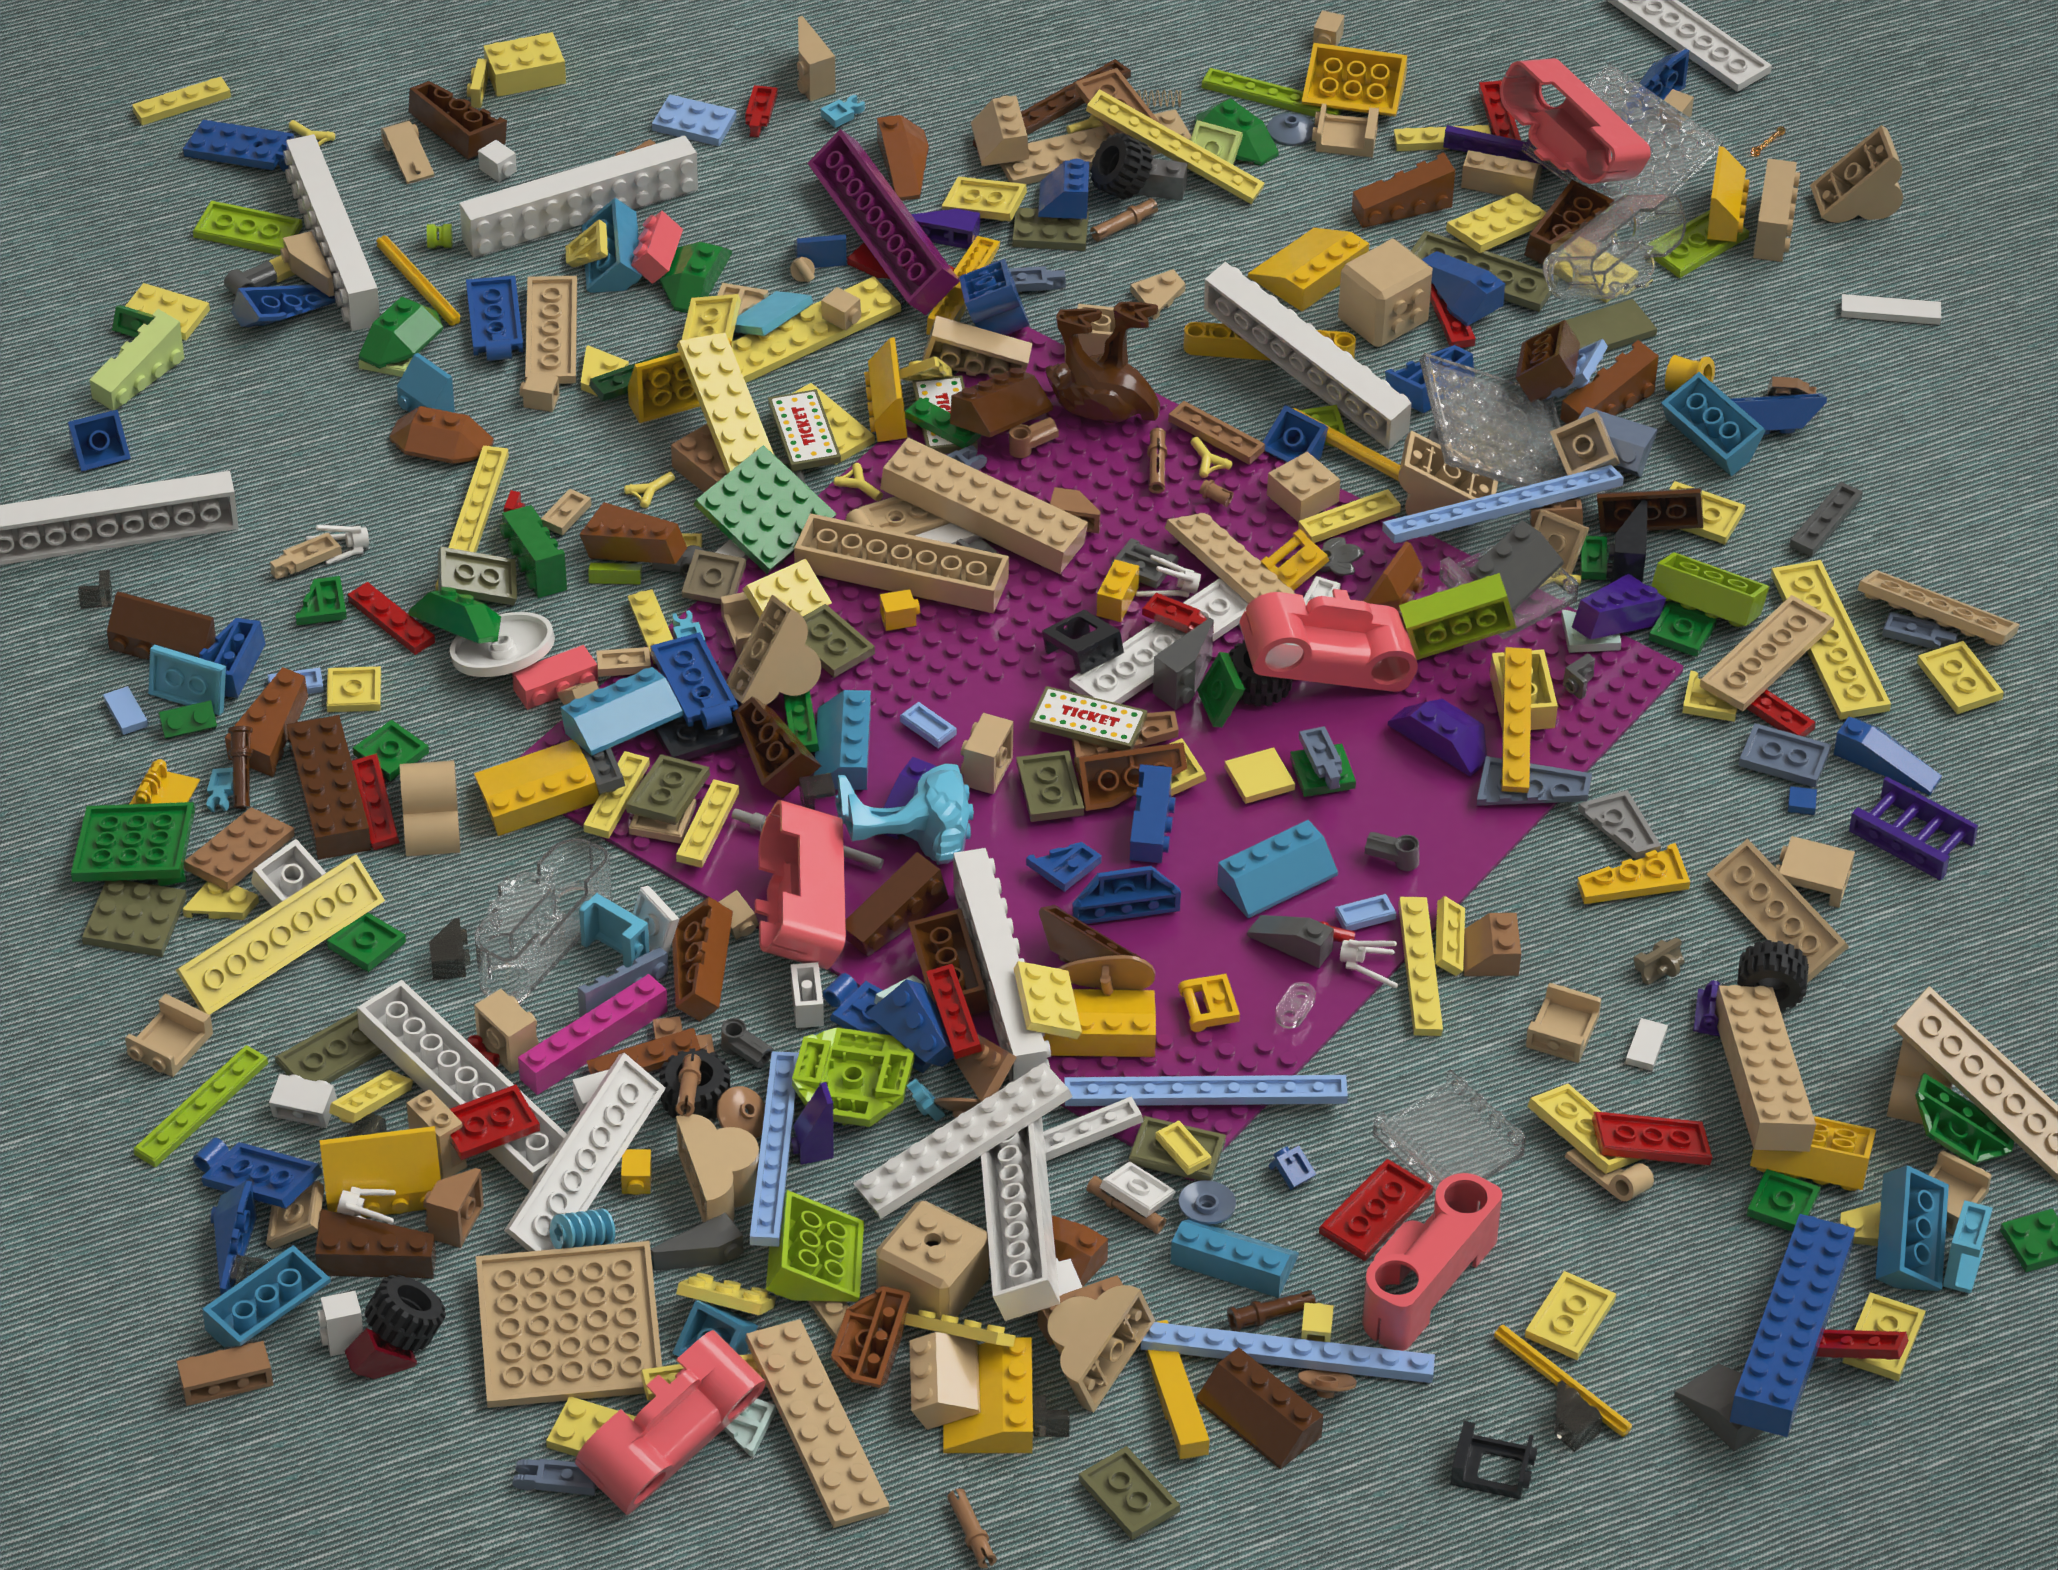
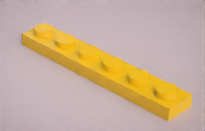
(1516, 720)

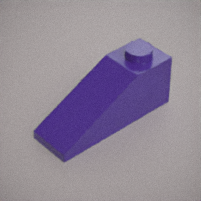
(950, 226)
(905, 785)
(814, 1128)

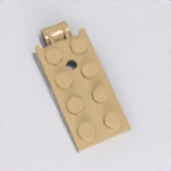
(911, 518)

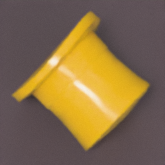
(1682, 369)

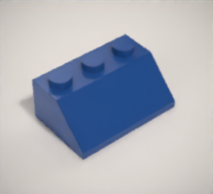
(1065, 191)

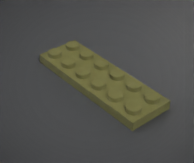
(1523, 283)

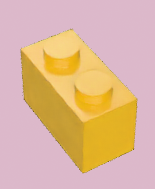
(1117, 590)

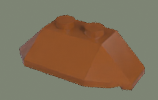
(440, 435)
(1399, 580)
(871, 1336)

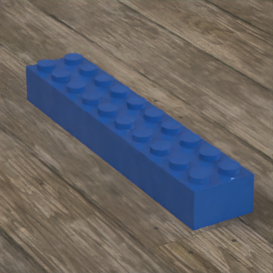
(1792, 1325)

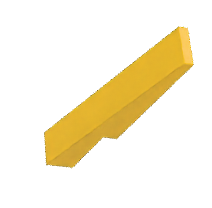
(953, 304)
(1178, 1403)

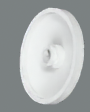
(520, 643)

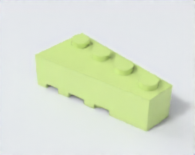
(139, 362)

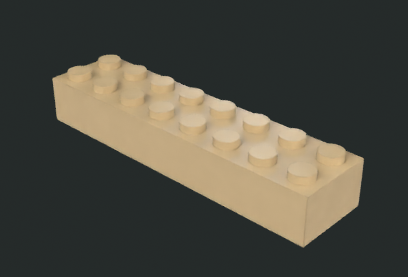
(984, 505)
(903, 562)
(1764, 1069)

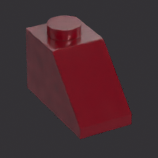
(377, 1358)

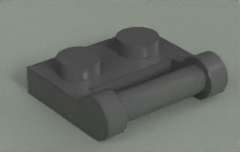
(1140, 555)

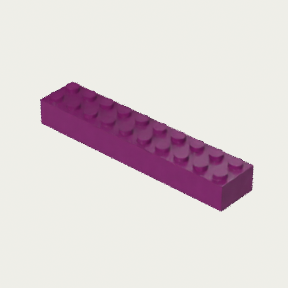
(883, 222)

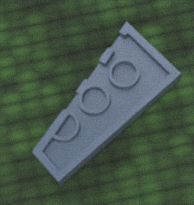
(1545, 785)
(604, 988)

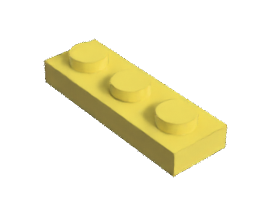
(1450, 936)

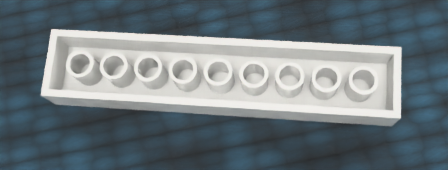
(577, 195)
(332, 231)
(1307, 355)
(117, 517)
(996, 956)
(452, 1069)
(1020, 1224)

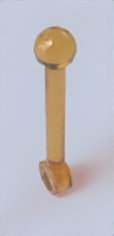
(1756, 151)

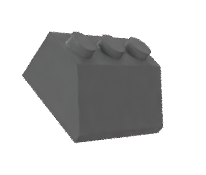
(1522, 560)

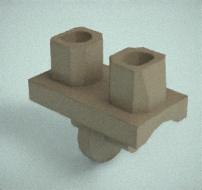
(1661, 961)

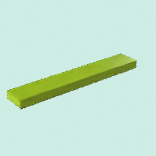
(1260, 92)
(200, 1106)

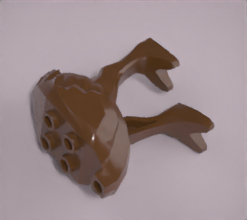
(1104, 383)

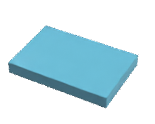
(771, 313)
(186, 678)

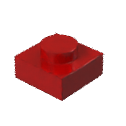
(513, 501)

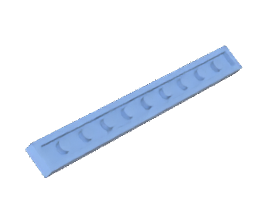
(1502, 504)
(1208, 1090)
(774, 1151)
(1292, 1352)

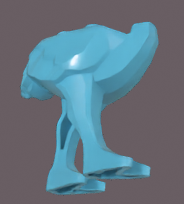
(933, 817)

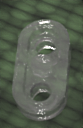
(1292, 1010)

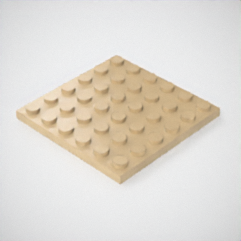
(567, 1323)

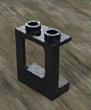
(1086, 647)
(1469, 1455)

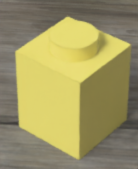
(1317, 1322)

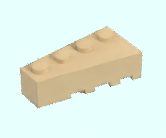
(975, 349)

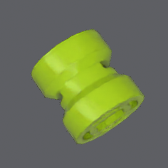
(445, 236)

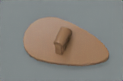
(1111, 973)

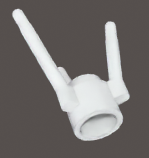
(355, 537)
(1187, 579)
(1354, 952)
(352, 1204)

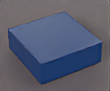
(1802, 800)

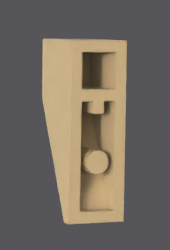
(307, 261)

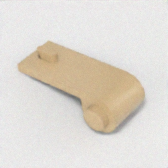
(408, 151)
(1620, 1183)

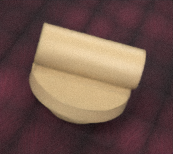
(802, 269)

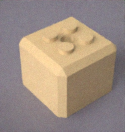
(1385, 293)
(936, 1276)

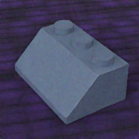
(1630, 440)

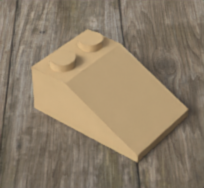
(815, 64)

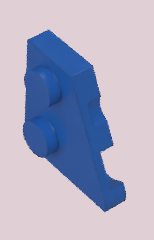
(1065, 865)

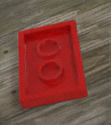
(492, 1122)

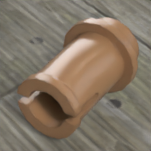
(1211, 490)

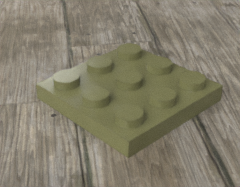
(134, 917)

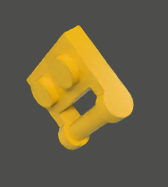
(1299, 566)
(1217, 998)

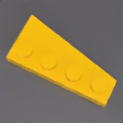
(1646, 876)

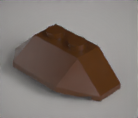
(1075, 939)

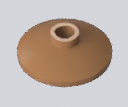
(957, 1105)
(732, 1110)
(1326, 1382)

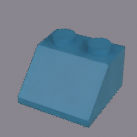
(425, 386)
(708, 1317)

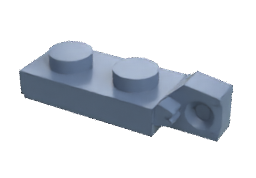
(1037, 278)
(1917, 631)
(1322, 755)

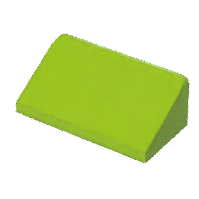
(615, 573)

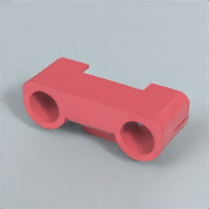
(1577, 132)
(1336, 637)
(806, 885)
(1437, 1255)
(640, 1455)

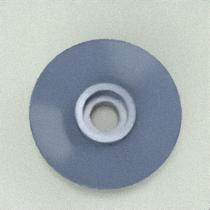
(1290, 129)
(1207, 1202)

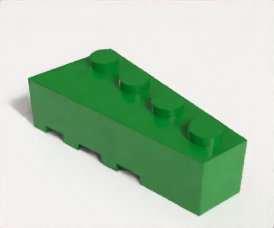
(535, 551)

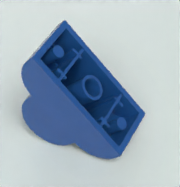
(993, 299)

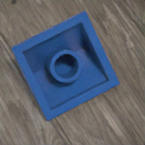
(822, 250)
(1294, 435)
(98, 440)

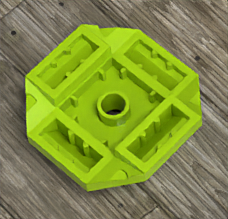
(861, 1069)

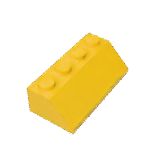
(1727, 198)
(886, 394)

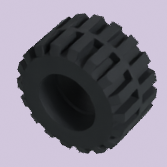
(1121, 166)
(1257, 688)
(1777, 967)
(714, 1082)
(405, 1313)

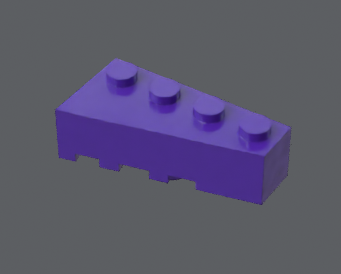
(1618, 608)

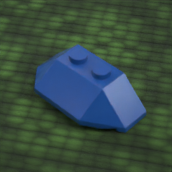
(1782, 412)
(1126, 895)

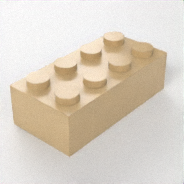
(1776, 210)

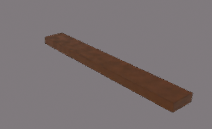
(1061, 101)

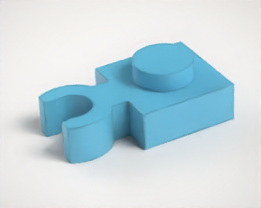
(842, 112)
(685, 627)
(220, 788)
(924, 1100)

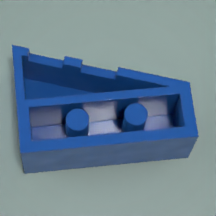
(1411, 379)
(238, 650)
(1151, 814)
(915, 1022)

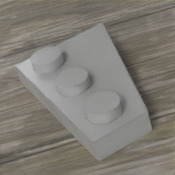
(1622, 822)

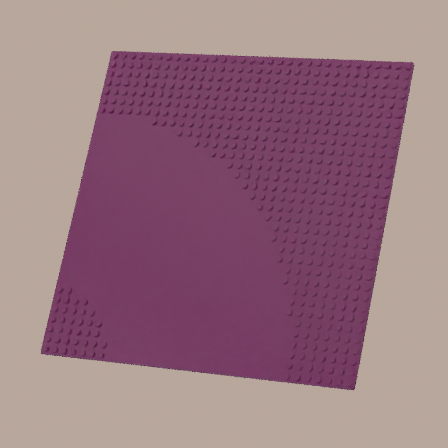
(998, 665)

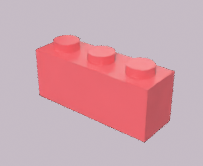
(656, 246)
(545, 678)

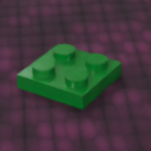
(1682, 629)
(1220, 689)
(393, 747)
(1311, 783)
(366, 941)
(1782, 1199)
(2033, 1239)

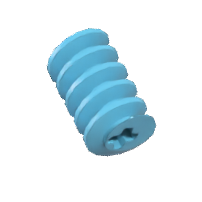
(582, 1229)

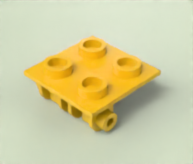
(164, 786)

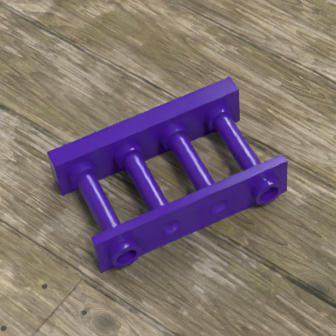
(1904, 846)

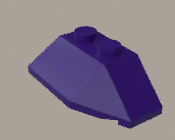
(1444, 733)

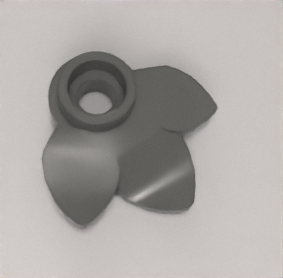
(1340, 556)

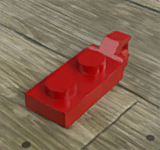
(760, 108)
(1173, 613)

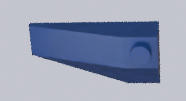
(1667, 74)
(1465, 287)
(271, 304)
(1884, 755)
(233, 1228)

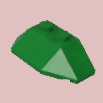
(1256, 141)
(693, 273)
(400, 333)
(458, 615)
(1959, 1123)

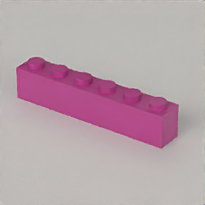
(592, 1034)

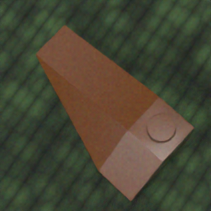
(904, 154)
(1114, 775)
(1080, 1244)

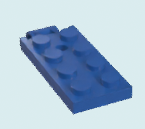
(238, 145)
(494, 308)
(694, 673)
(852, 1009)
(274, 1176)

